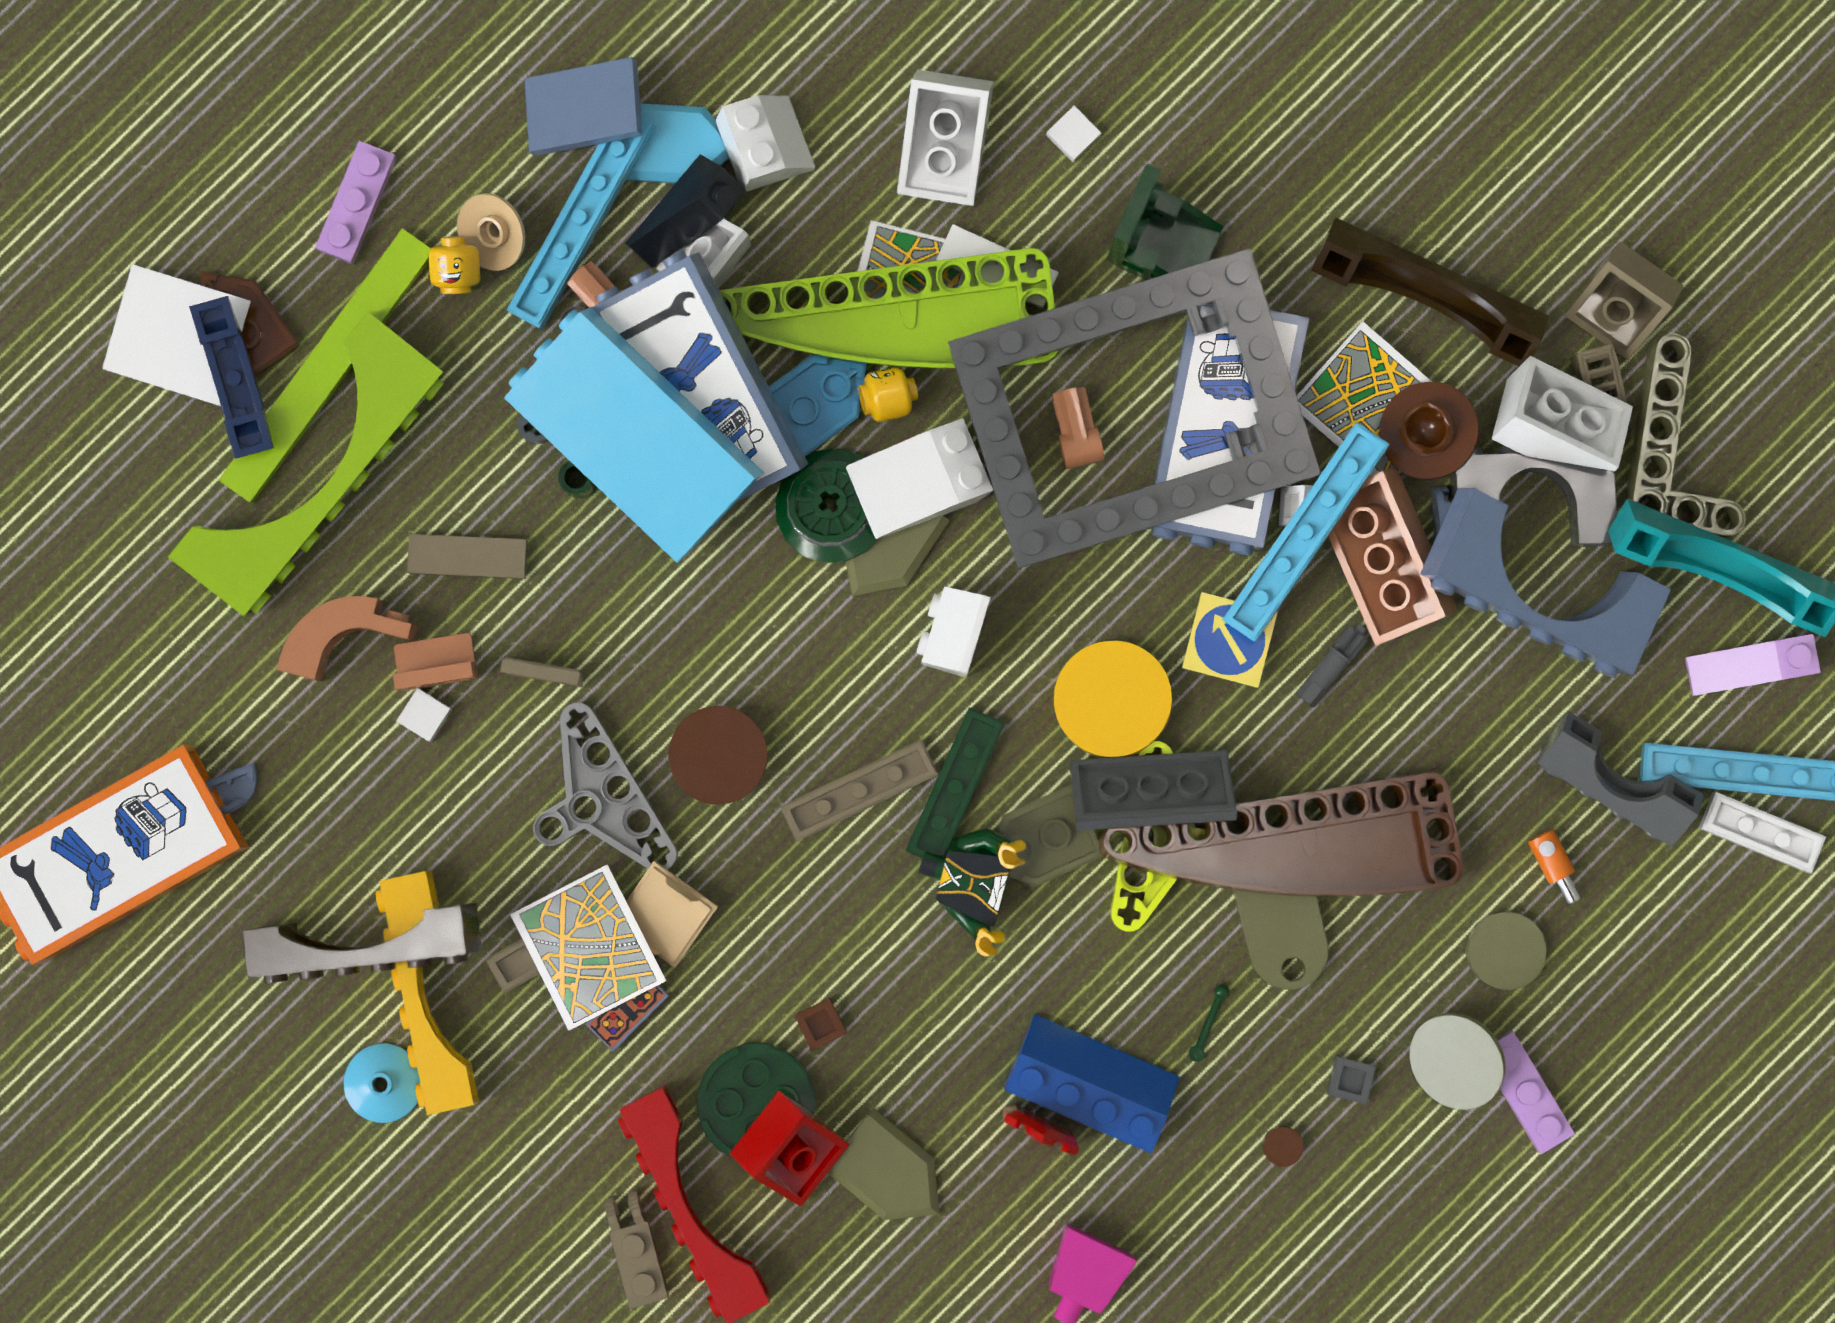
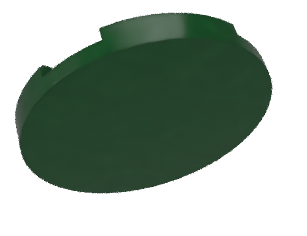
(742, 1086)

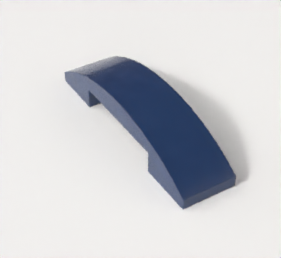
(232, 376)

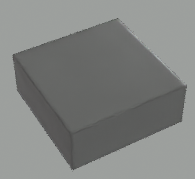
(1351, 1080)

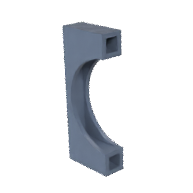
(1470, 563)

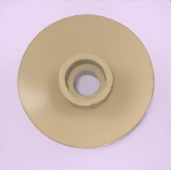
(478, 225)

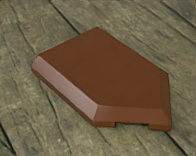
(264, 330)

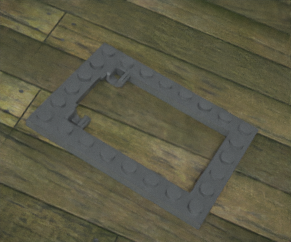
(1240, 305)

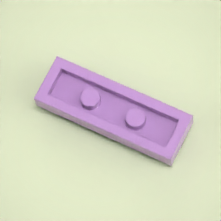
(356, 202)
(1531, 1098)

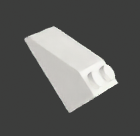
(944, 137)
(1561, 418)
(920, 479)

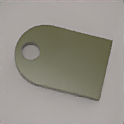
(1280, 930)

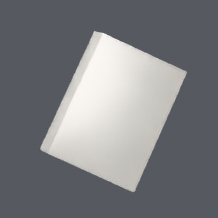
(719, 248)

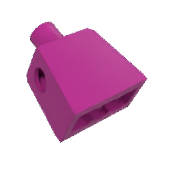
(1086, 1273)

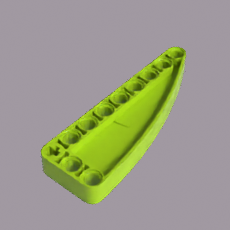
(901, 325)

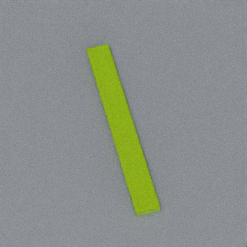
(328, 364)

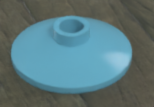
(387, 1062)

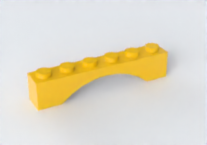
(443, 1072)

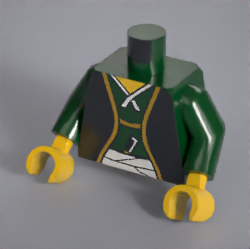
(975, 882)

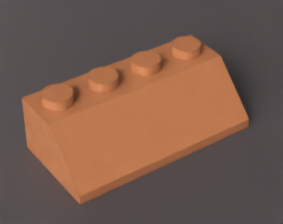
(1382, 559)

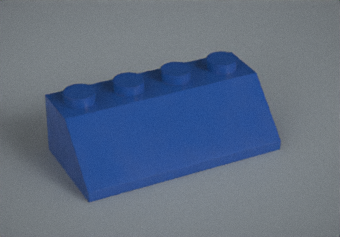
(1092, 1083)

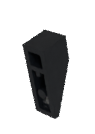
(686, 212)

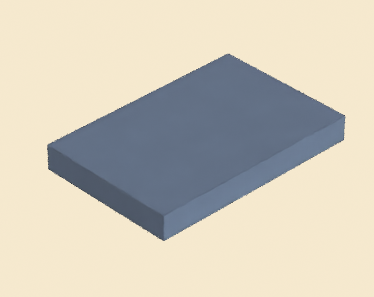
(583, 106)

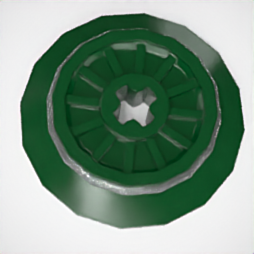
(800, 507)

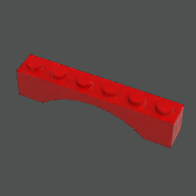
(731, 1278)

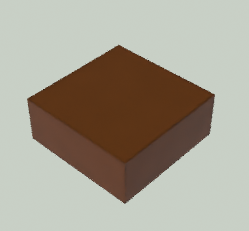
(820, 1024)

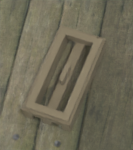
(542, 672)

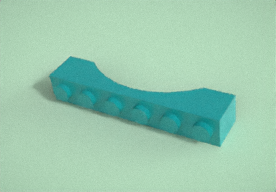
(1672, 543)

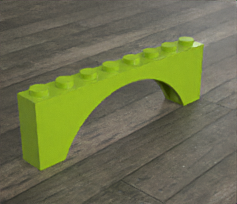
(246, 561)

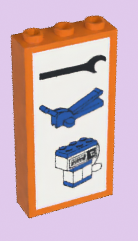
(114, 855)

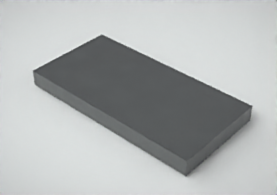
(1152, 790)

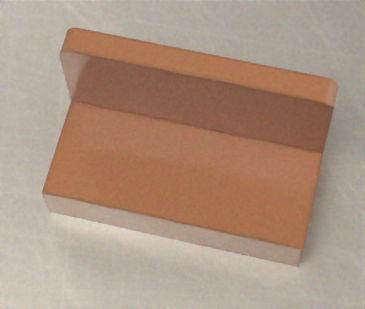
(435, 662)

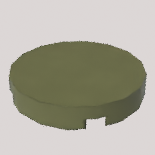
(1506, 950)

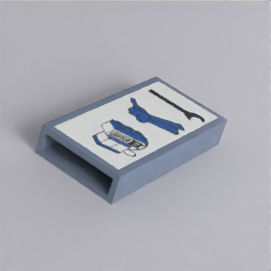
(695, 343)
(1205, 404)

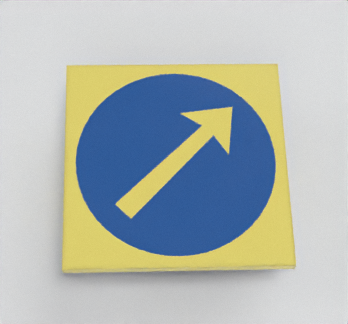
(1221, 649)

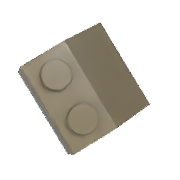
(1624, 300)

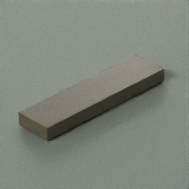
(859, 790)

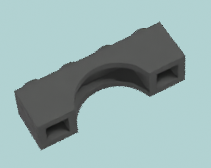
(1658, 806)

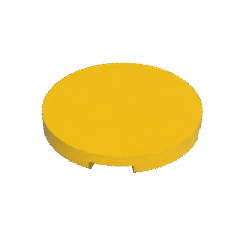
(1113, 699)

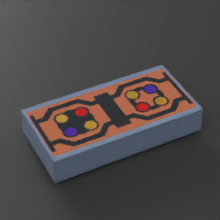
(621, 1021)

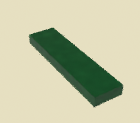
(955, 784)

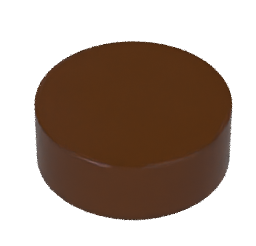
(1282, 1146)

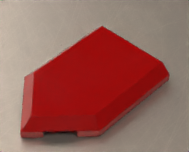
(1040, 1128)

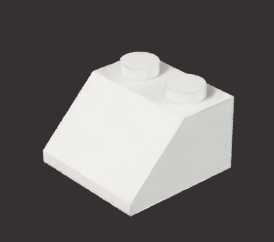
(763, 140)
(954, 630)

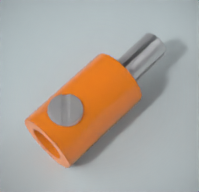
(1554, 862)

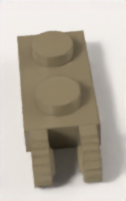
(636, 1254)

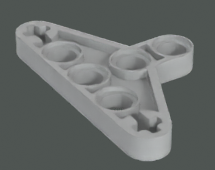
(592, 780)

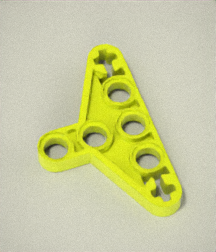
(1154, 885)

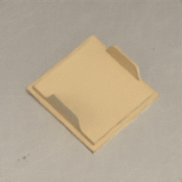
(669, 913)

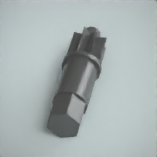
(1333, 664)

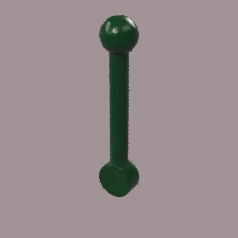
(1196, 1052)

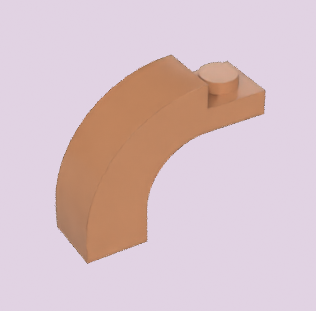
(319, 631)

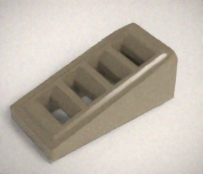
(1611, 369)

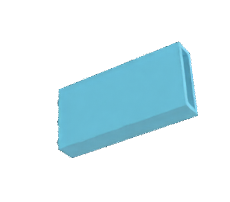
(632, 433)

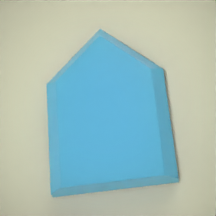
(676, 142)

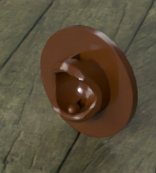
(1429, 430)
(718, 755)

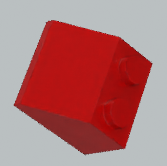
(789, 1149)

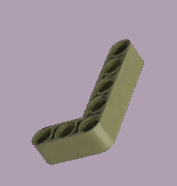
(1664, 451)

